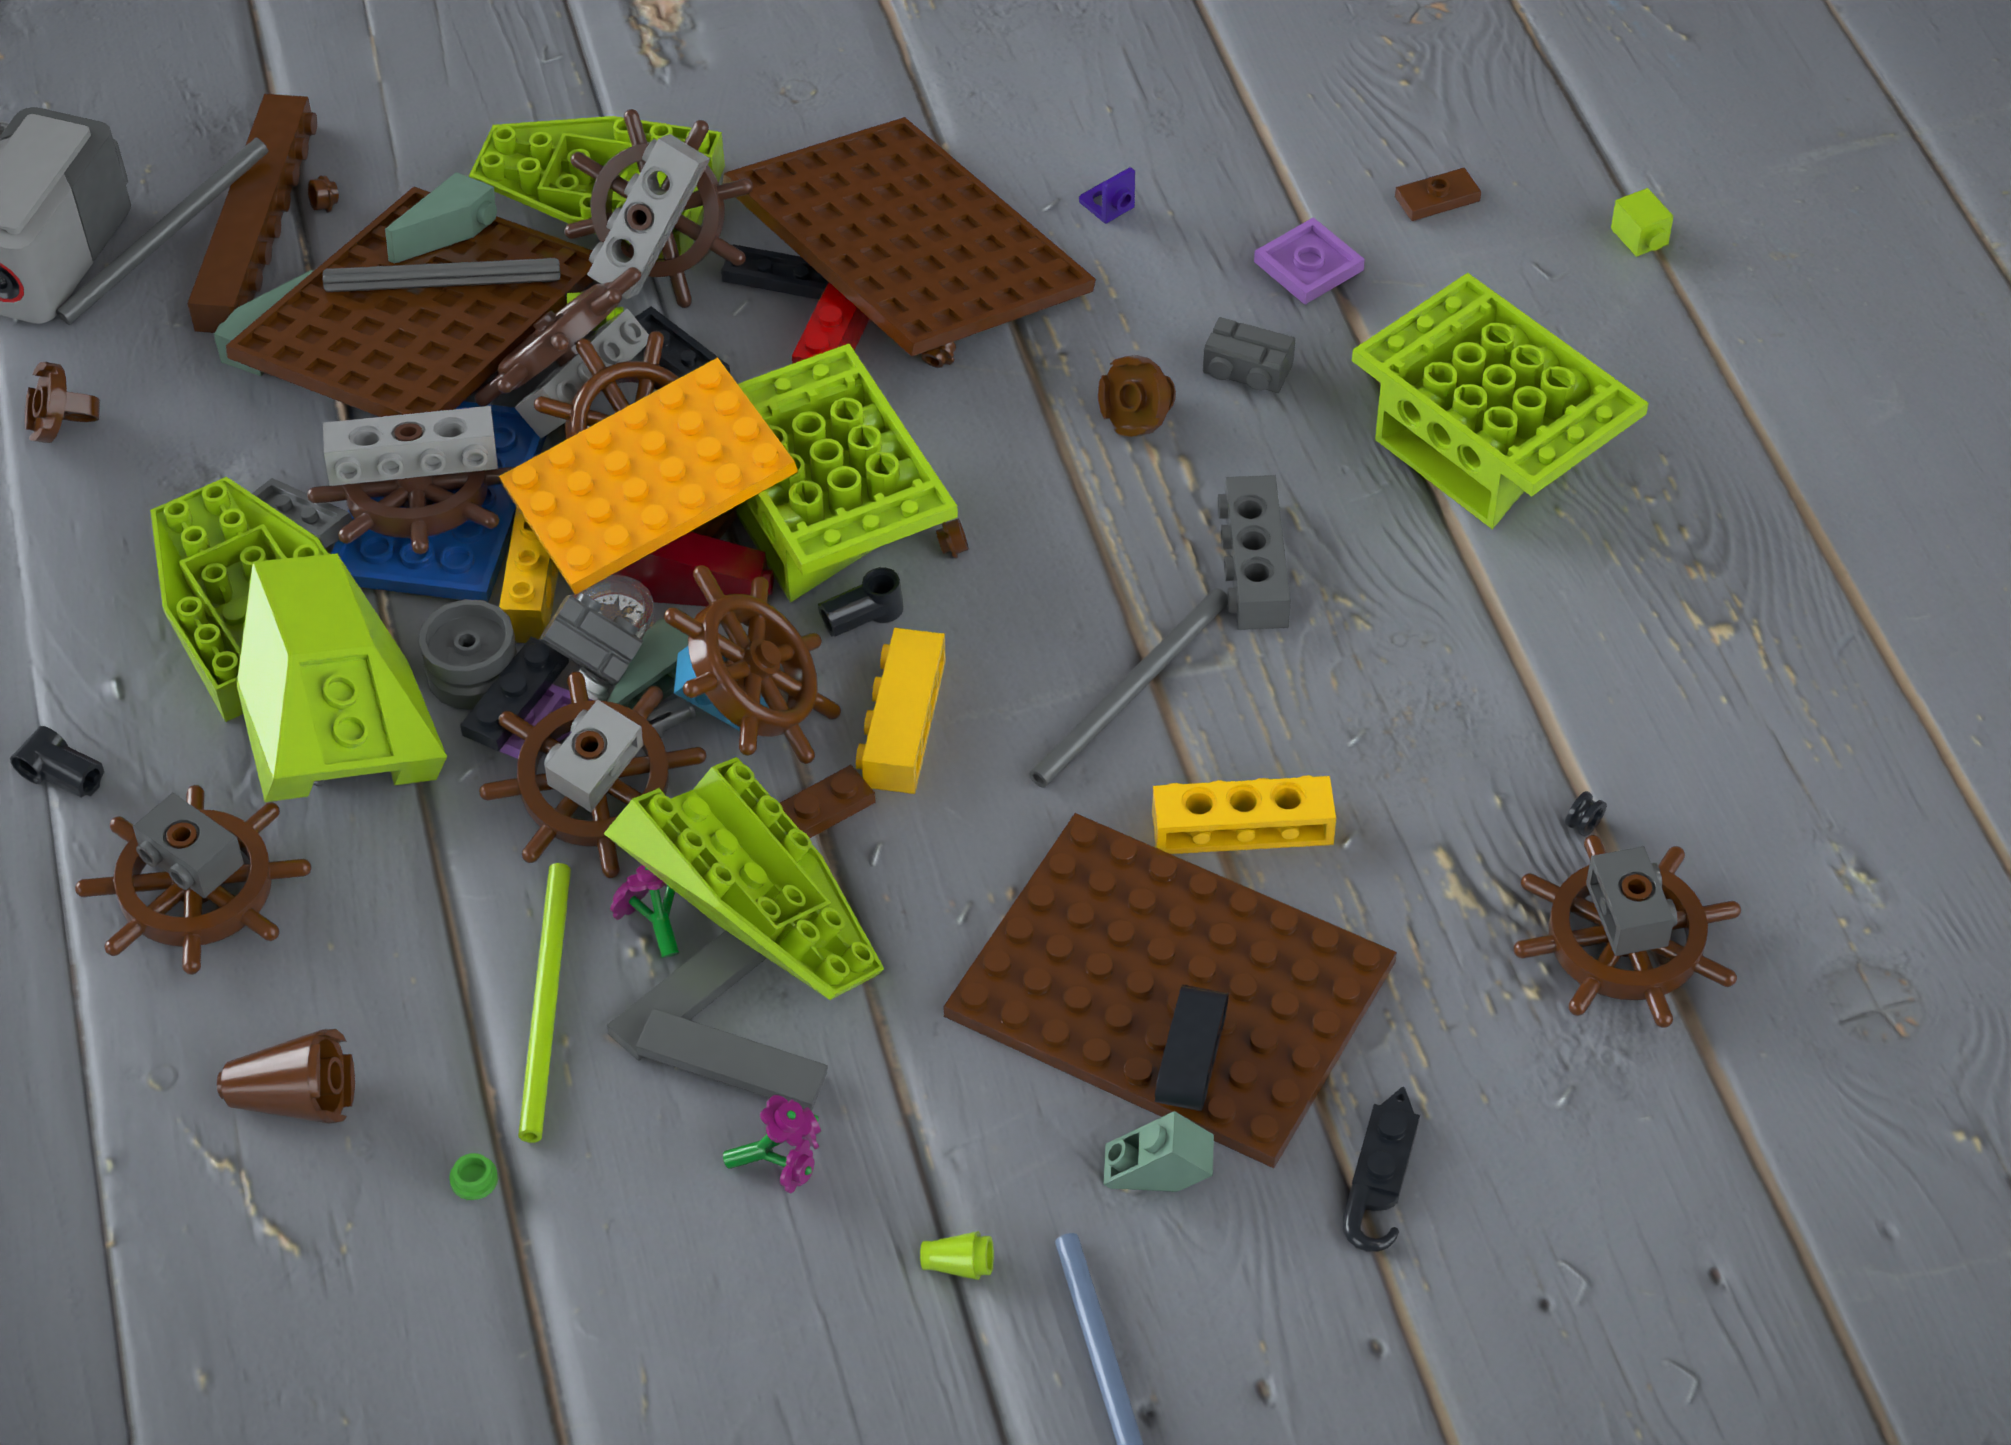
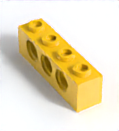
(528, 583)
(1244, 814)

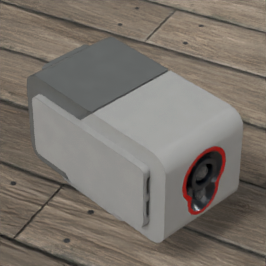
(57, 207)

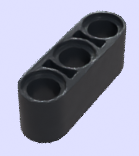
(1191, 1047)

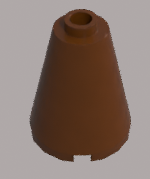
(293, 1079)

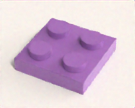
(1309, 260)

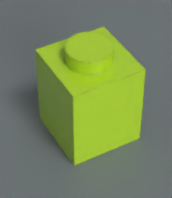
(1642, 222)

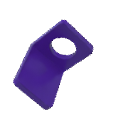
(1116, 193)

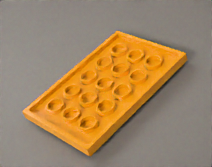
(647, 475)

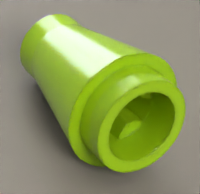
(959, 1255)

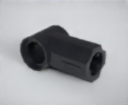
(875, 599)
(51, 759)

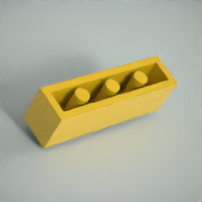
(903, 710)

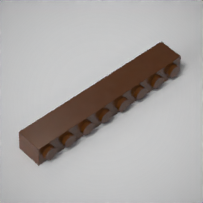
(253, 212)

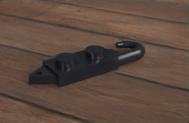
(1381, 1168)

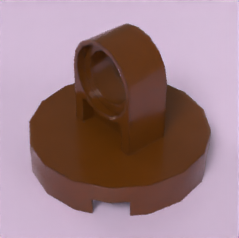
(1135, 395)
(52, 403)

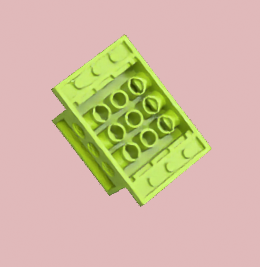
(1489, 398)
(855, 478)

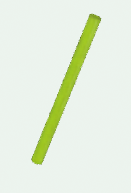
(544, 1004)

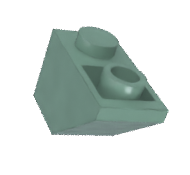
(1160, 1156)

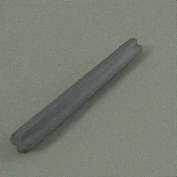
(441, 275)

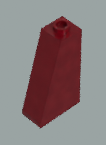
(670, 569)

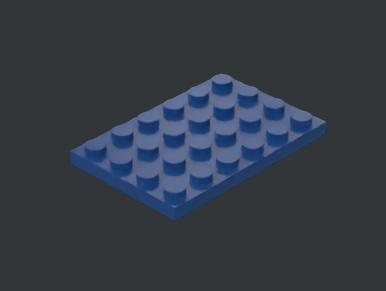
(459, 561)

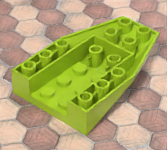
(535, 166)
(204, 574)
(327, 683)
(751, 874)

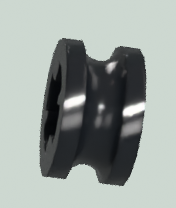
(1585, 813)

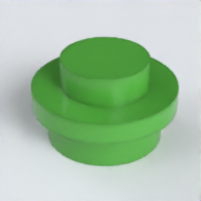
(473, 1176)

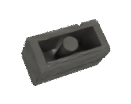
(1248, 355)
(591, 638)

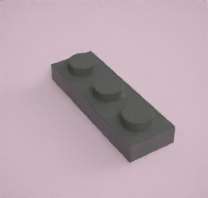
(318, 518)

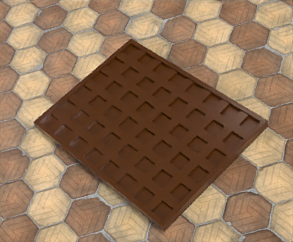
(910, 235)
(409, 345)
(1096, 966)

